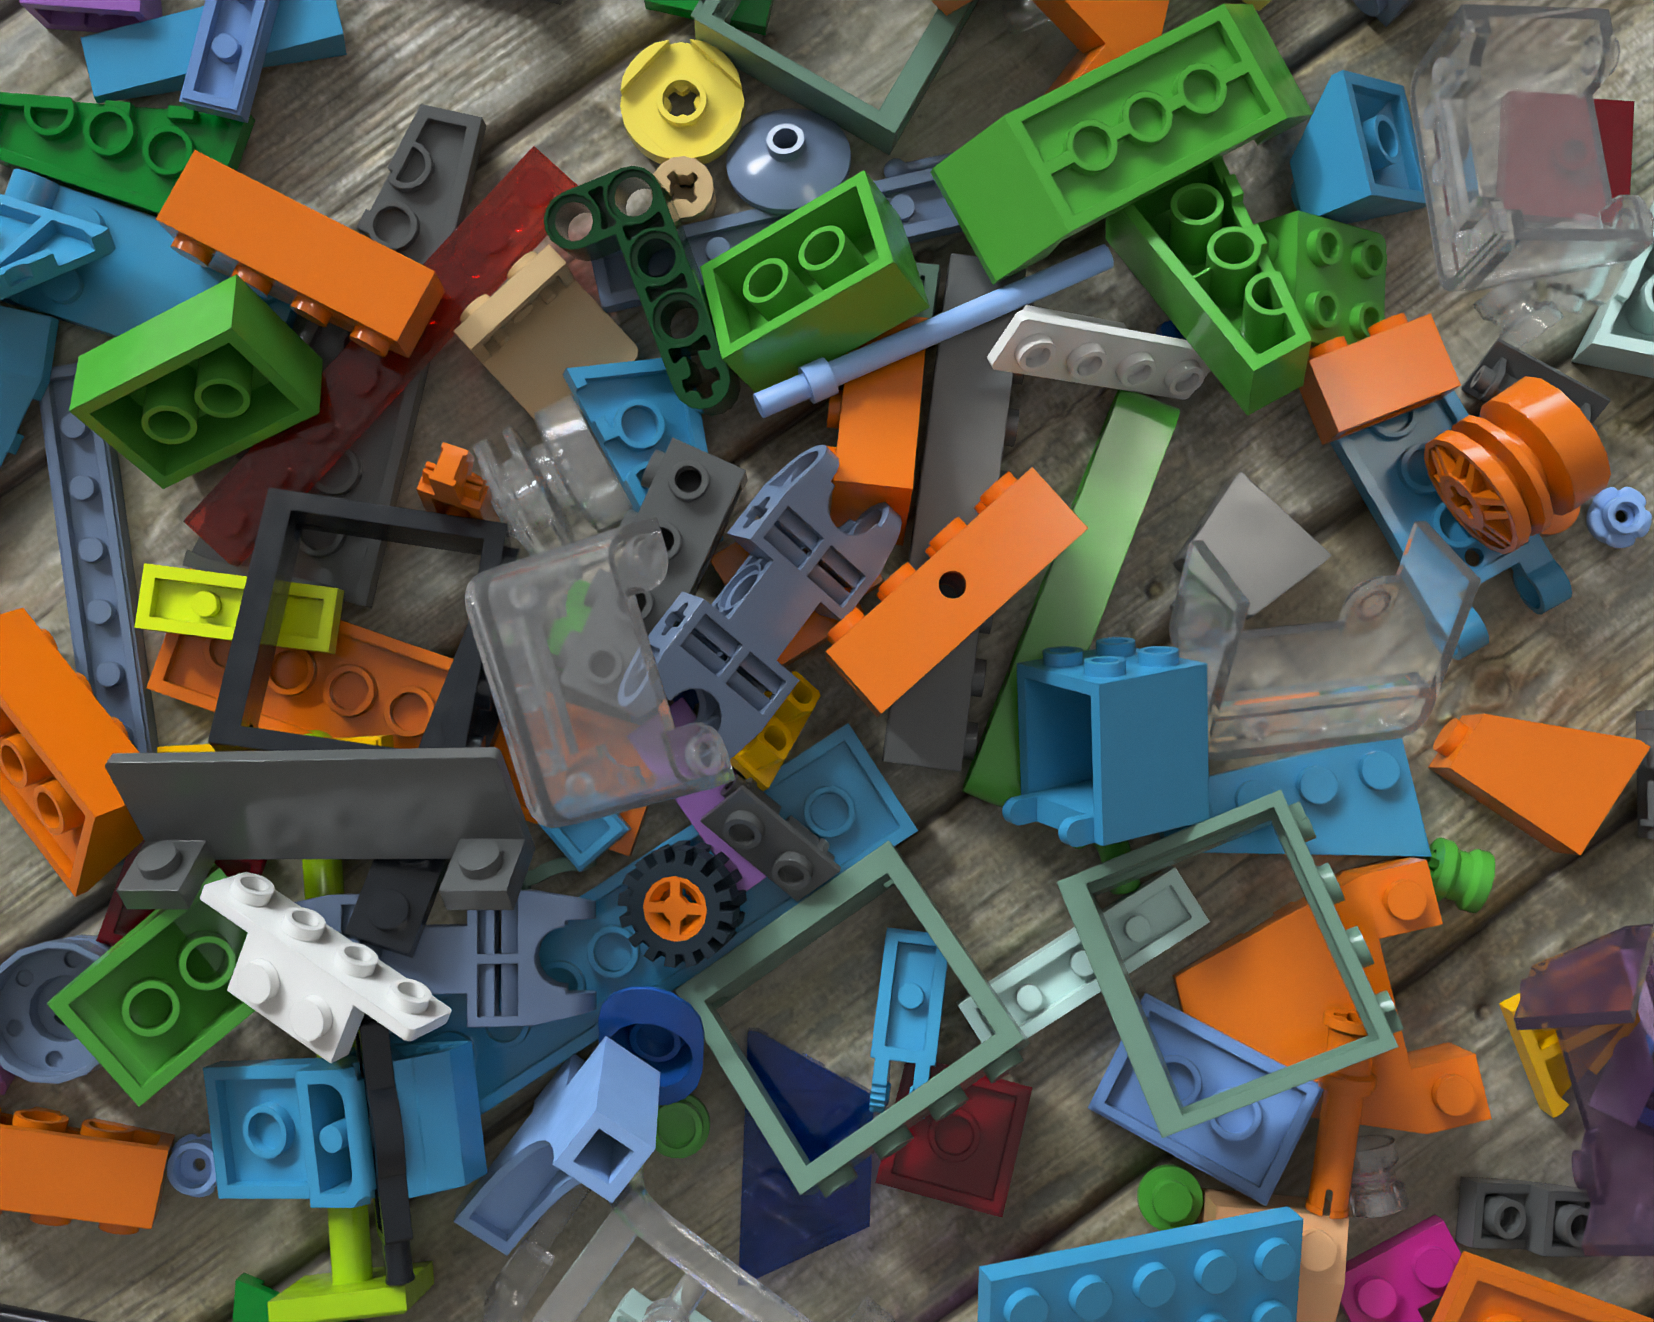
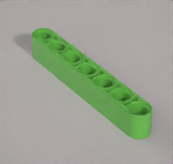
(1080, 577)

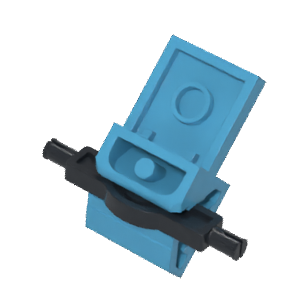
(350, 1130)

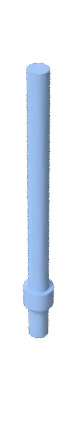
(821, 378)

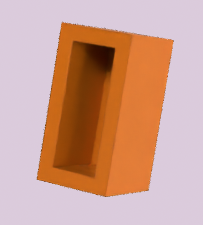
(1376, 377)

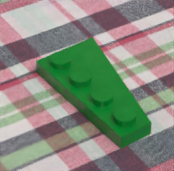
(113, 147)

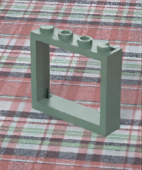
(877, 127)
(1321, 893)
(793, 933)

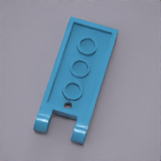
(128, 284)
(1395, 485)

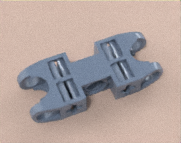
(792, 569)
(468, 958)

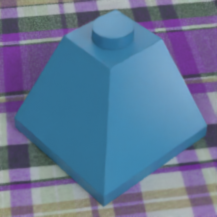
(1358, 153)

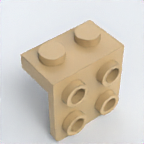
(539, 329)

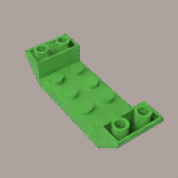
(1118, 136)

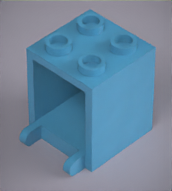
(1111, 742)

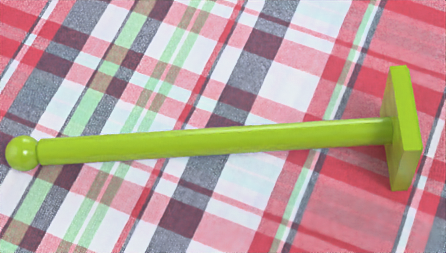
(354, 1285)

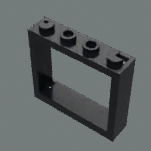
(267, 592)

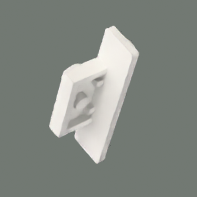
(1097, 354)
(312, 975)

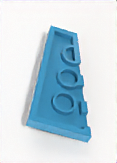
(1352, 794)

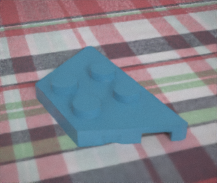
(44, 244)

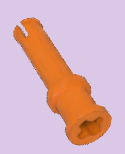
(1339, 1118)

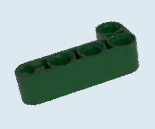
(661, 296)

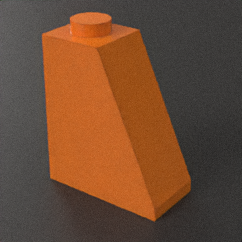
(1538, 775)

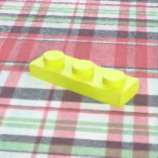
(209, 605)

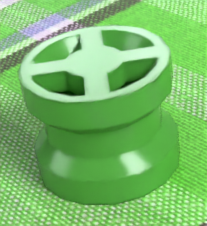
(1461, 874)

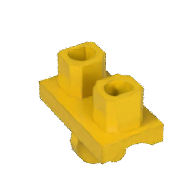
(769, 749)

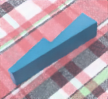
(156, 52)

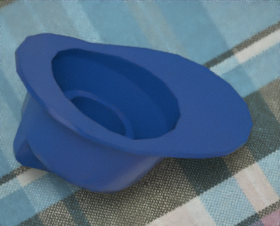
(661, 1033)

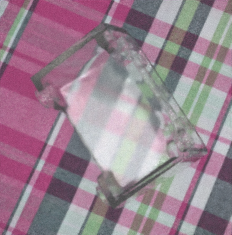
(1518, 147)
(583, 682)

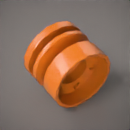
(1517, 464)

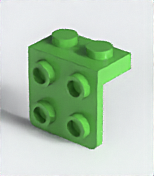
(1331, 273)

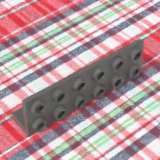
(324, 807)

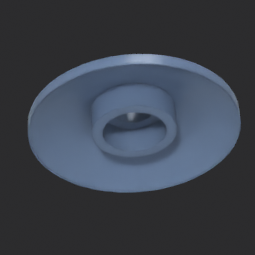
(788, 178)

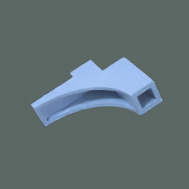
(585, 1127)

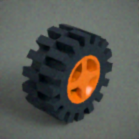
(665, 916)

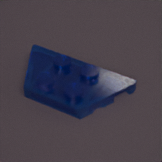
(820, 1112)

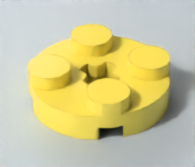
(682, 69)

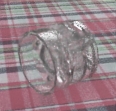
(552, 478)

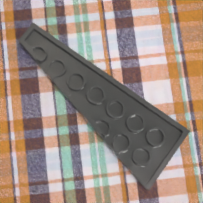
(413, 216)

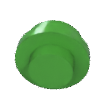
(682, 1127)
(1169, 1197)

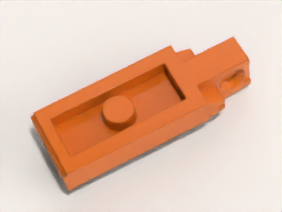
(453, 488)

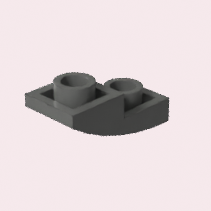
(1522, 1216)

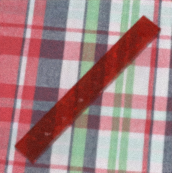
(363, 384)

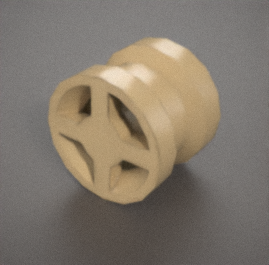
(692, 203)

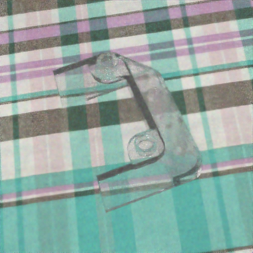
(1329, 680)

